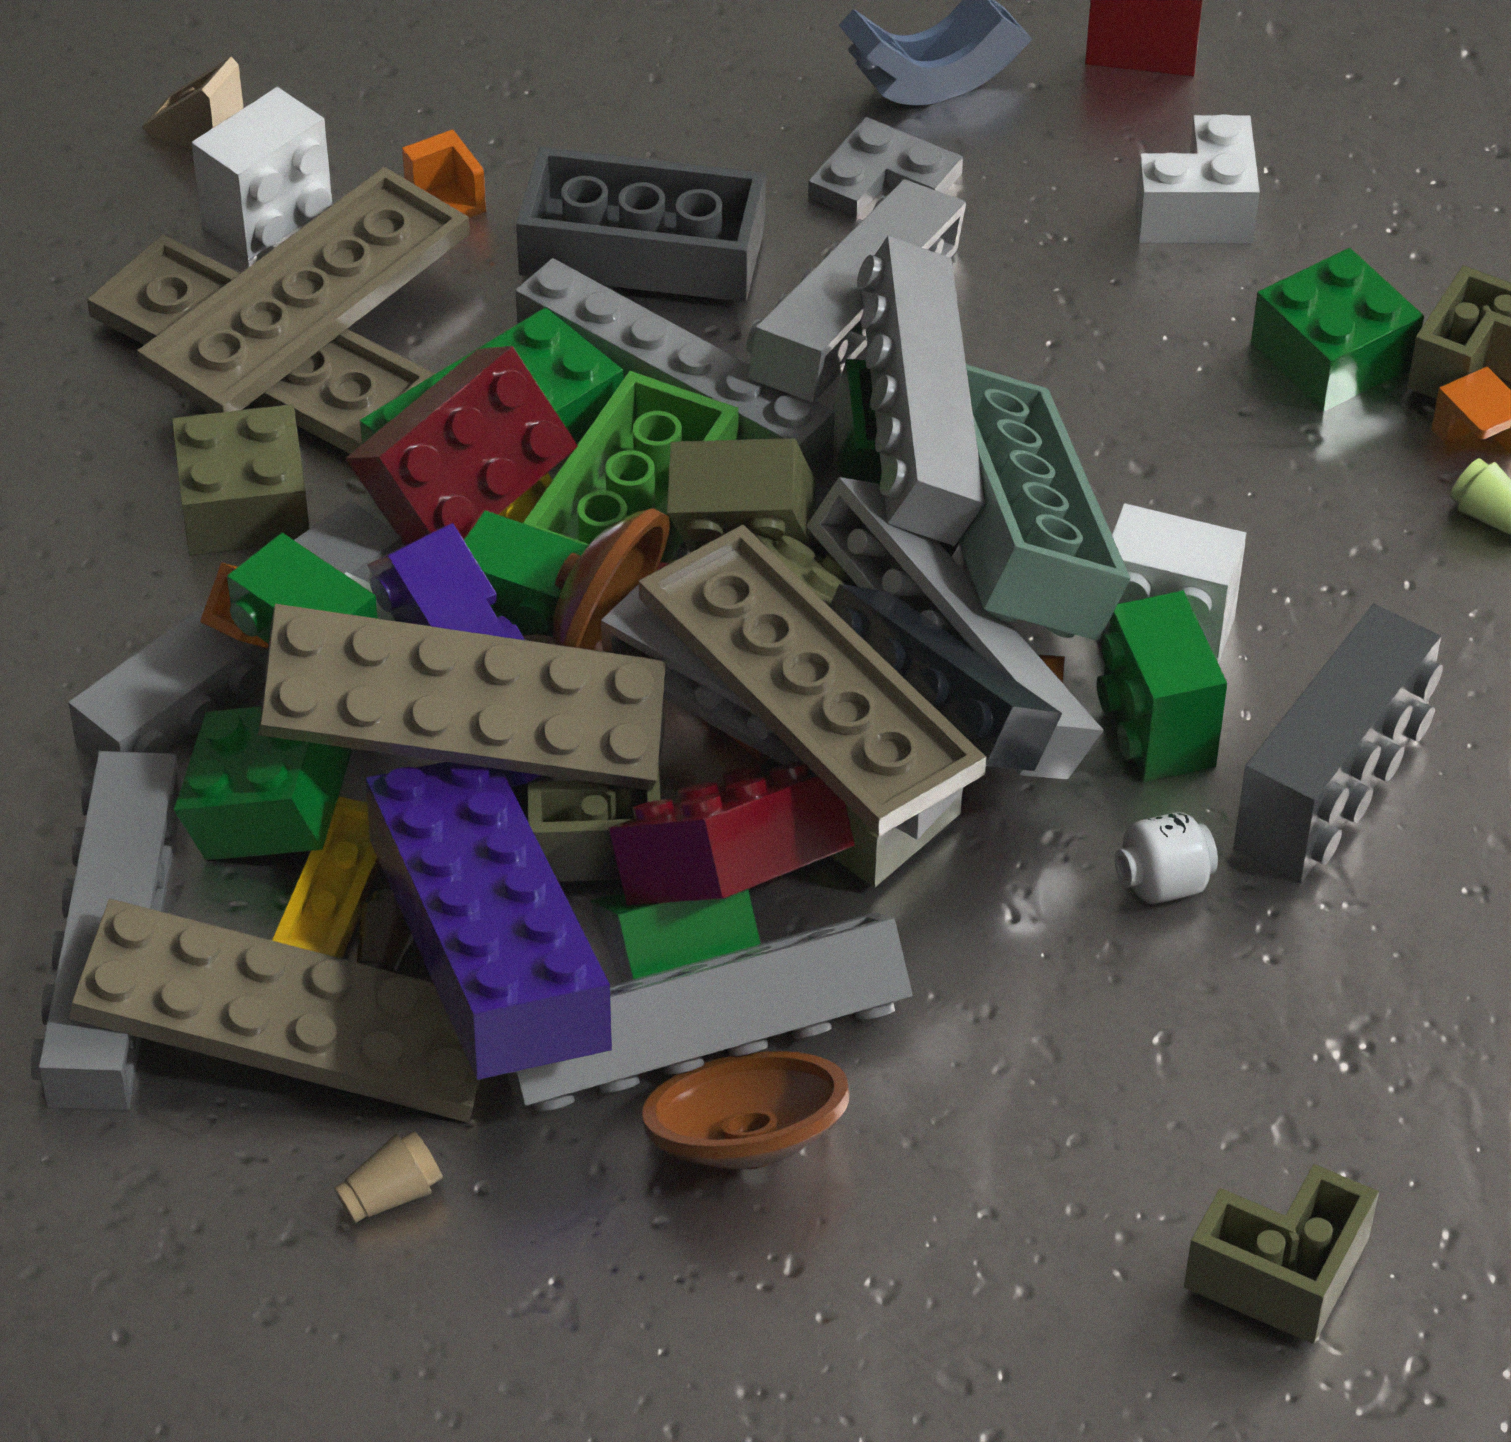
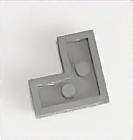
(879, 158)

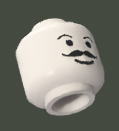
(1166, 858)

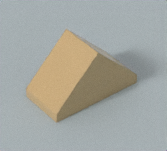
(198, 105)

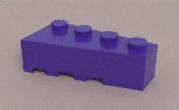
(442, 587)

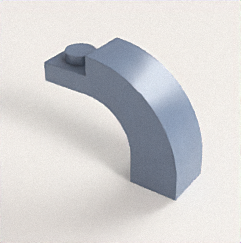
(941, 61)

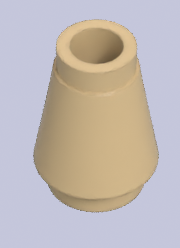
(389, 1178)

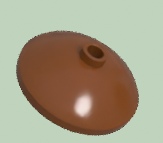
(605, 576)
(746, 1108)

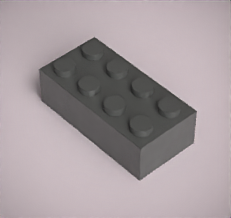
(643, 222)
(1338, 743)

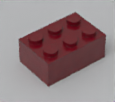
(463, 447)
(729, 835)

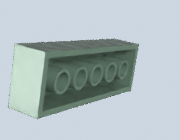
(1040, 538)

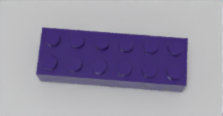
(488, 917)

